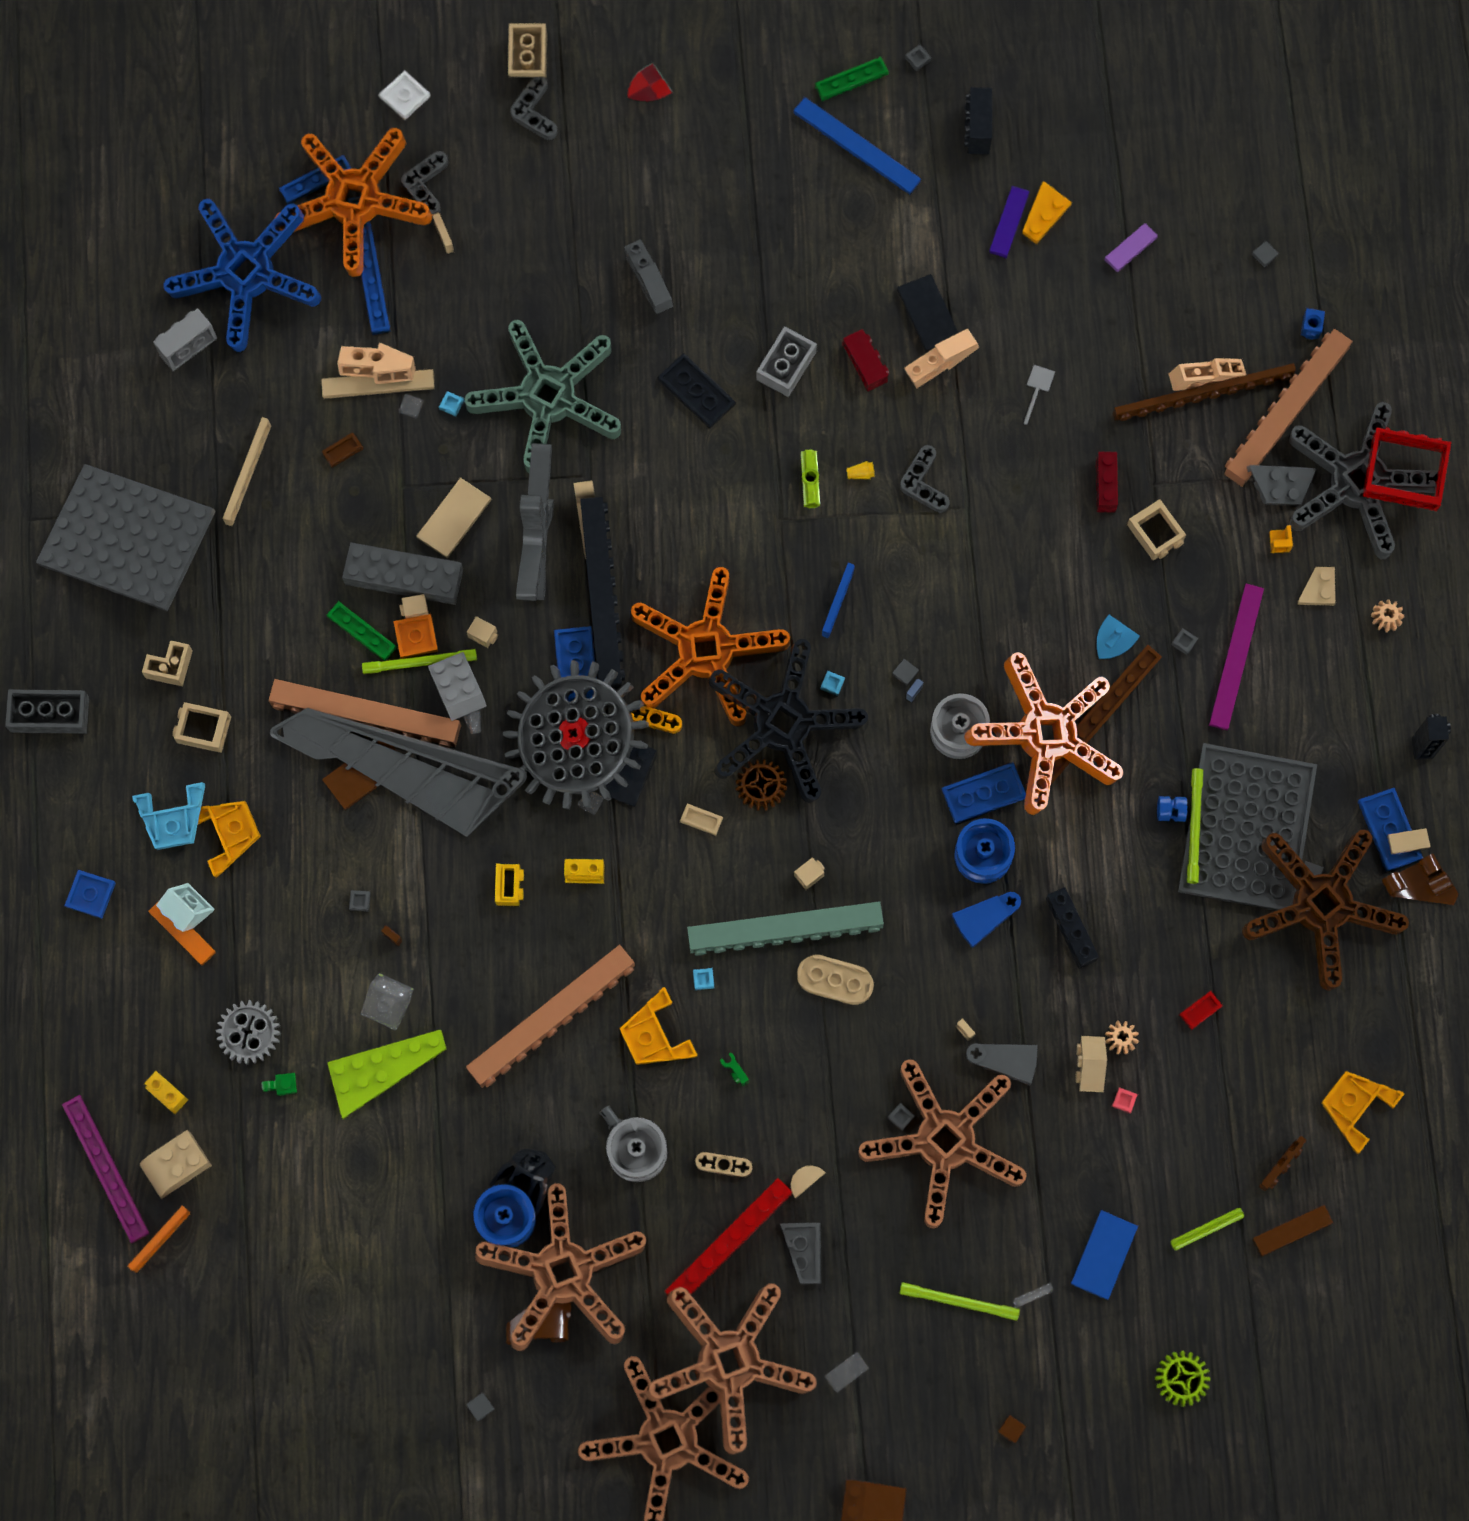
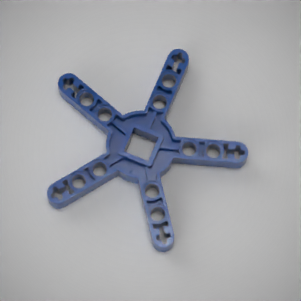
(260, 278)

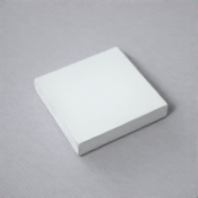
(404, 95)

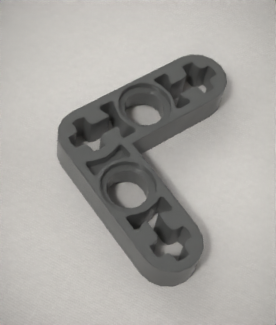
(528, 113)
(418, 184)
(918, 485)

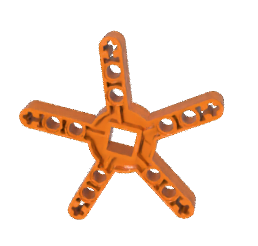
(371, 200)
(702, 631)
(1029, 733)

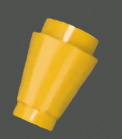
(861, 471)

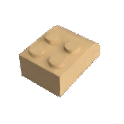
(527, 50)
(175, 1164)

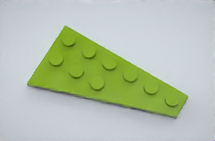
(372, 1072)

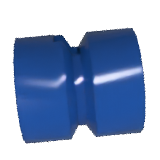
(1165, 811)

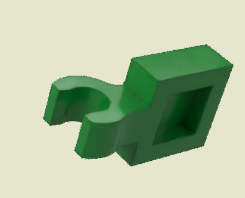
(738, 1074)
(284, 1084)

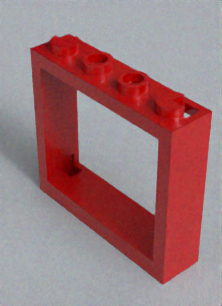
(1400, 496)

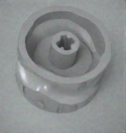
(952, 720)
(622, 1144)

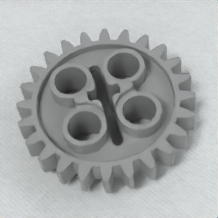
(265, 1036)

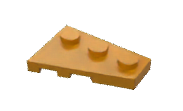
(1045, 212)

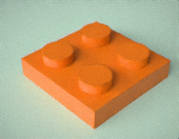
(415, 636)

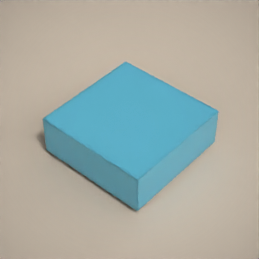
(451, 403)
(832, 683)
(703, 979)

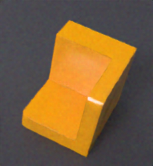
(1281, 540)

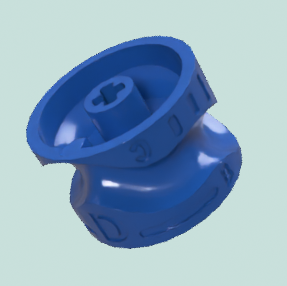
(998, 846)
(501, 1201)

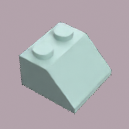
(184, 907)

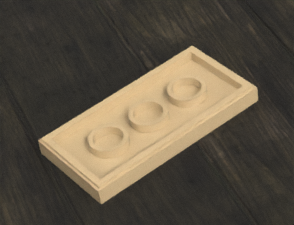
(453, 518)

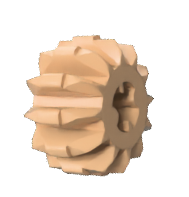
(1388, 609)
(1124, 1031)

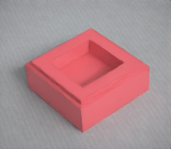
(1124, 1100)

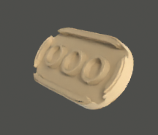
(835, 979)

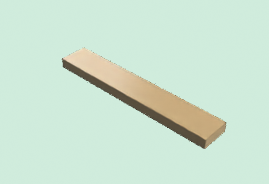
(366, 385)
(247, 472)

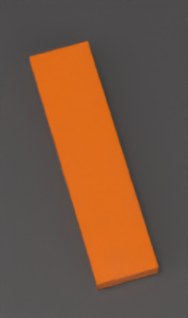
(188, 939)
(159, 1239)

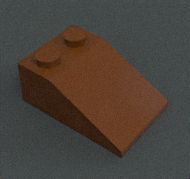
(872, 1502)

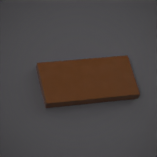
(350, 784)

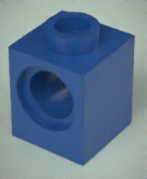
(1315, 317)

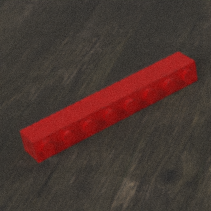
(732, 1238)

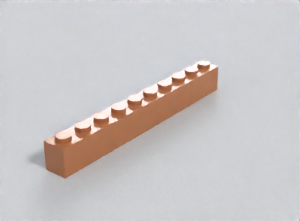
(1288, 407)
(379, 715)
(550, 1016)

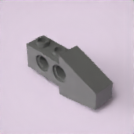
(648, 276)

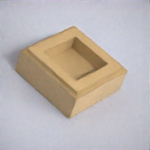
(965, 1029)

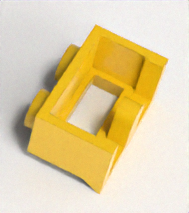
(584, 871)
(500, 900)
(165, 1092)

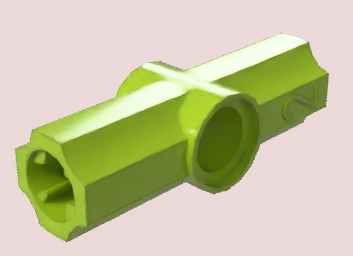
(810, 489)

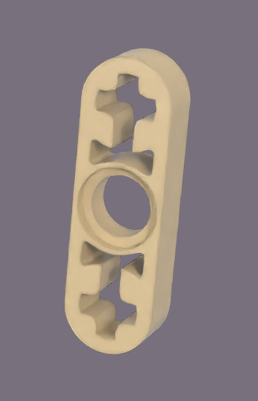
(710, 1156)

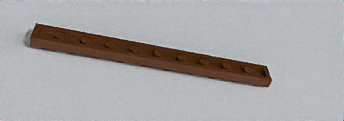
(1199, 393)
(1110, 702)

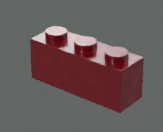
(865, 359)
(1106, 482)

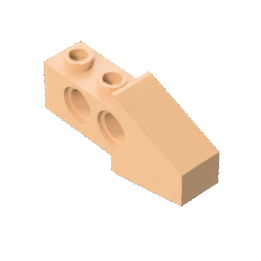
(943, 356)
(382, 364)
(1203, 373)

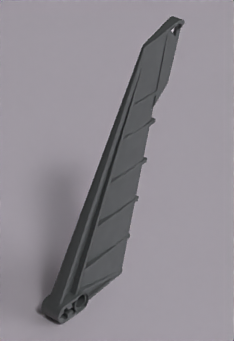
(439, 793)

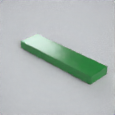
(851, 78)
(361, 631)

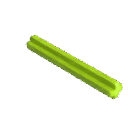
(1207, 1229)

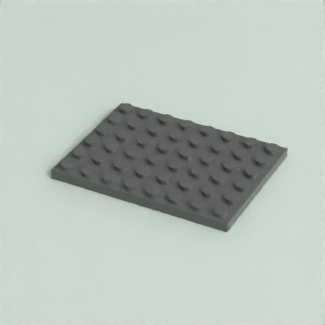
(126, 537)
(1241, 805)

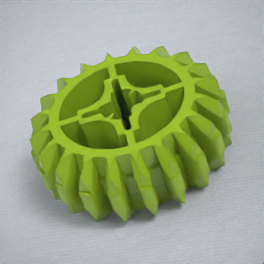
(1185, 1387)

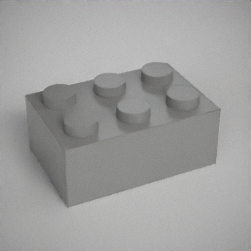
(185, 339)
(786, 361)
(457, 686)

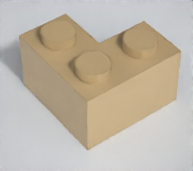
(169, 669)
(1092, 1063)

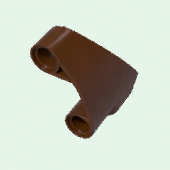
(1422, 882)
(553, 1327)

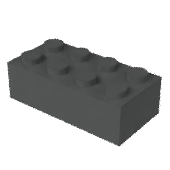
(47, 711)

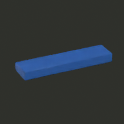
(309, 182)
(839, 597)

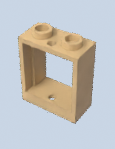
(1146, 514)
(220, 732)

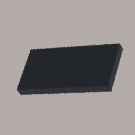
(927, 311)
(696, 390)

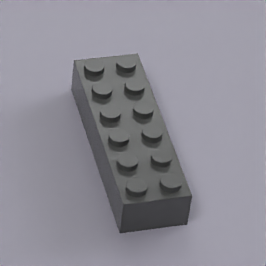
(402, 573)

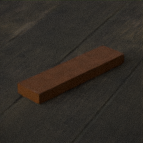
(1292, 1230)

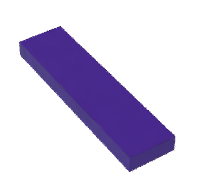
(1009, 222)

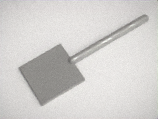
(1039, 379)

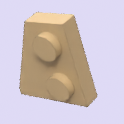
(1320, 588)

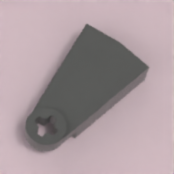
(1013, 1061)

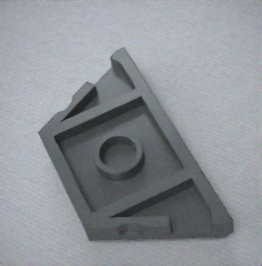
(1281, 484)

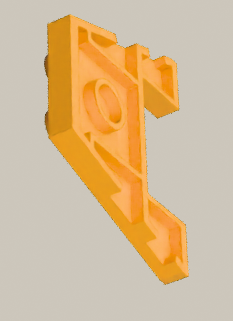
(235, 829)
(647, 1038)
(1349, 1101)

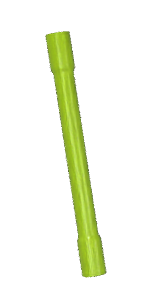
(378, 666)
(1193, 866)
(1000, 1310)

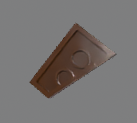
(1283, 1164)

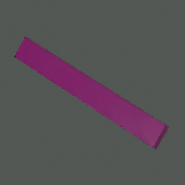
(1236, 657)
(105, 1169)

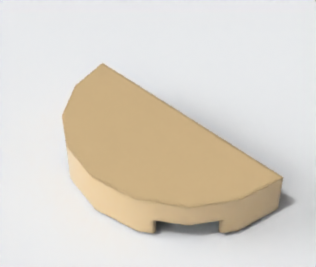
(804, 1179)

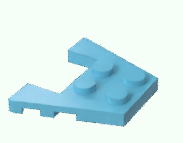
(173, 825)

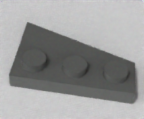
(805, 1249)

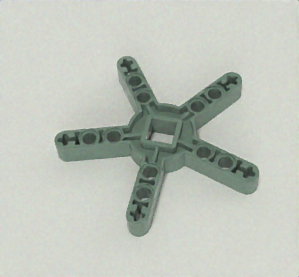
(556, 378)

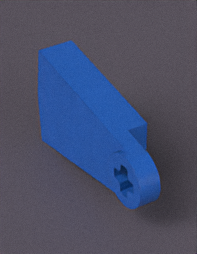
(982, 918)

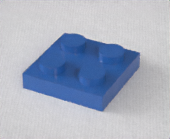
(90, 894)

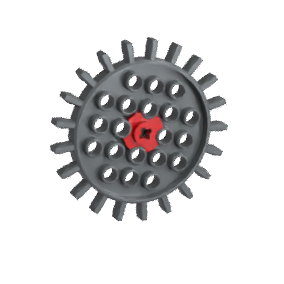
(610, 762)

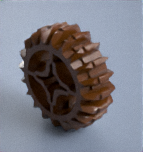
(768, 784)

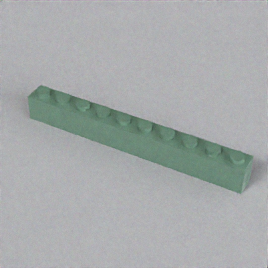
(785, 927)

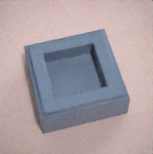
(914, 690)

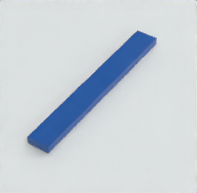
(857, 146)
(372, 281)

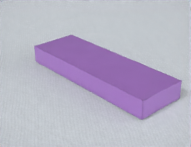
(1131, 247)

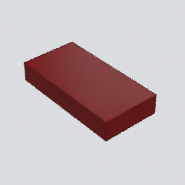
(1201, 1010)

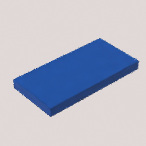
(578, 646)
(984, 793)
(1383, 817)
(1104, 1255)

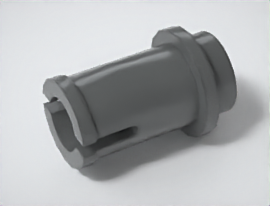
(610, 1117)

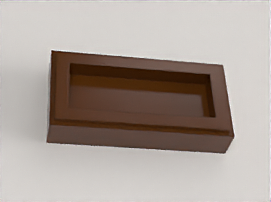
(342, 450)

